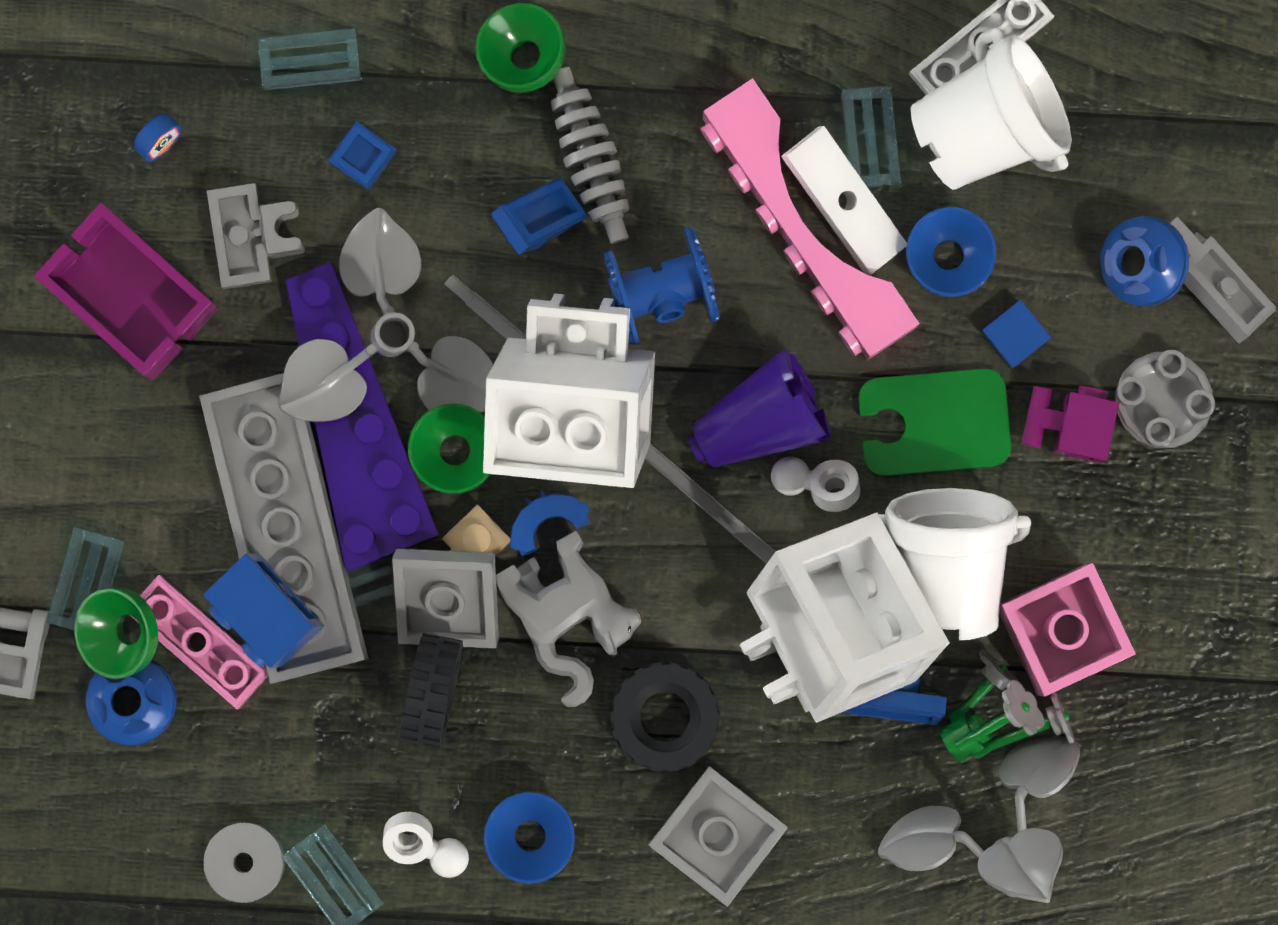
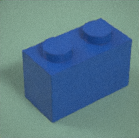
(262, 611)

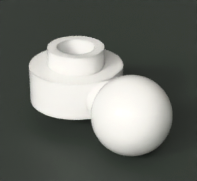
(793, 476)
(446, 857)

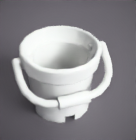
(994, 115)
(957, 552)

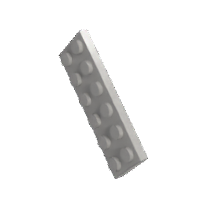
(284, 514)

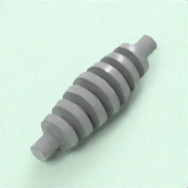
(590, 155)

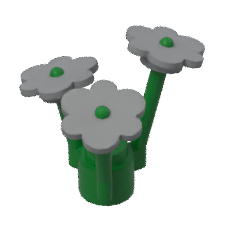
(973, 735)

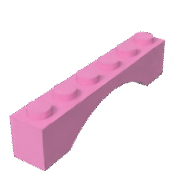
(865, 305)

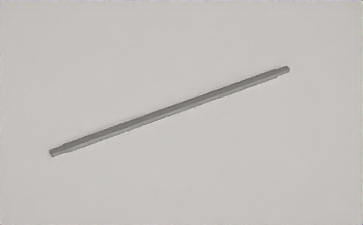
(653, 456)

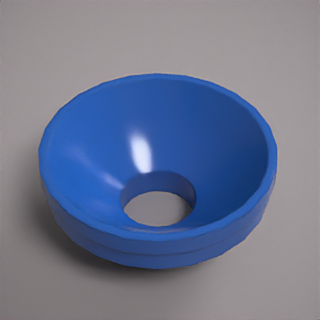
(966, 231)
(1164, 264)
(152, 718)
(517, 862)

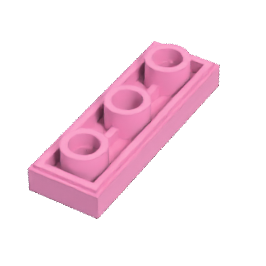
(222, 659)

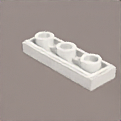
(957, 55)
(862, 223)

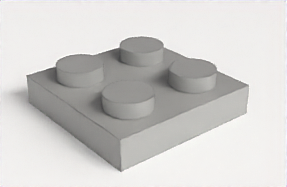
(446, 596)
(718, 836)

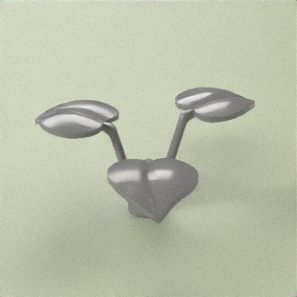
(322, 382)
(1015, 865)

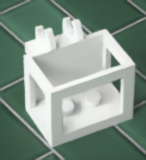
(570, 398)
(842, 619)

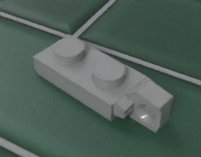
(1223, 285)

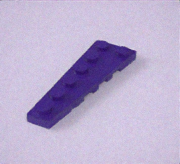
(363, 455)

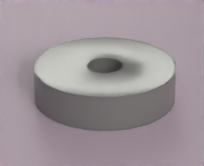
(221, 865)

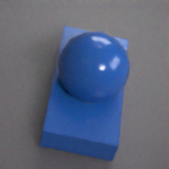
(539, 216)
(904, 705)

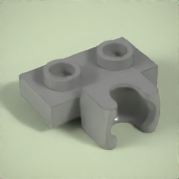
(249, 234)

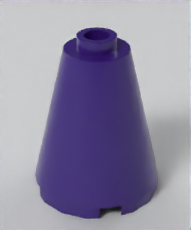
(761, 416)

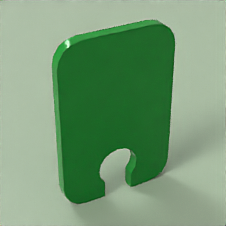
(948, 418)

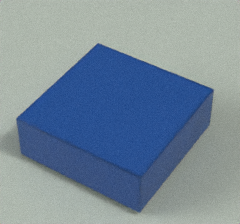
(362, 156)
(1015, 334)

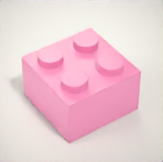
(1065, 630)

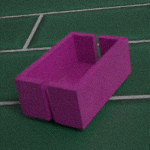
(126, 292)

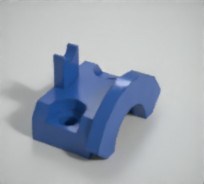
(538, 512)

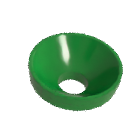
(508, 31)
(426, 444)
(102, 637)

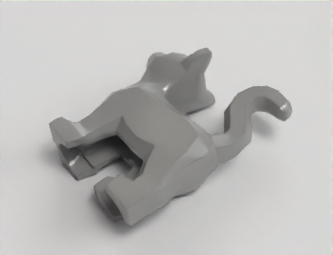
(562, 605)

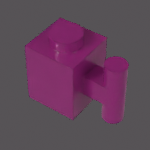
(1081, 427)

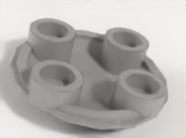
(1164, 399)

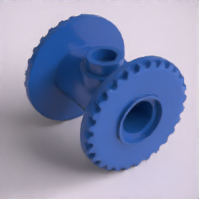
(666, 290)

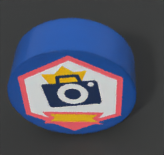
(157, 137)

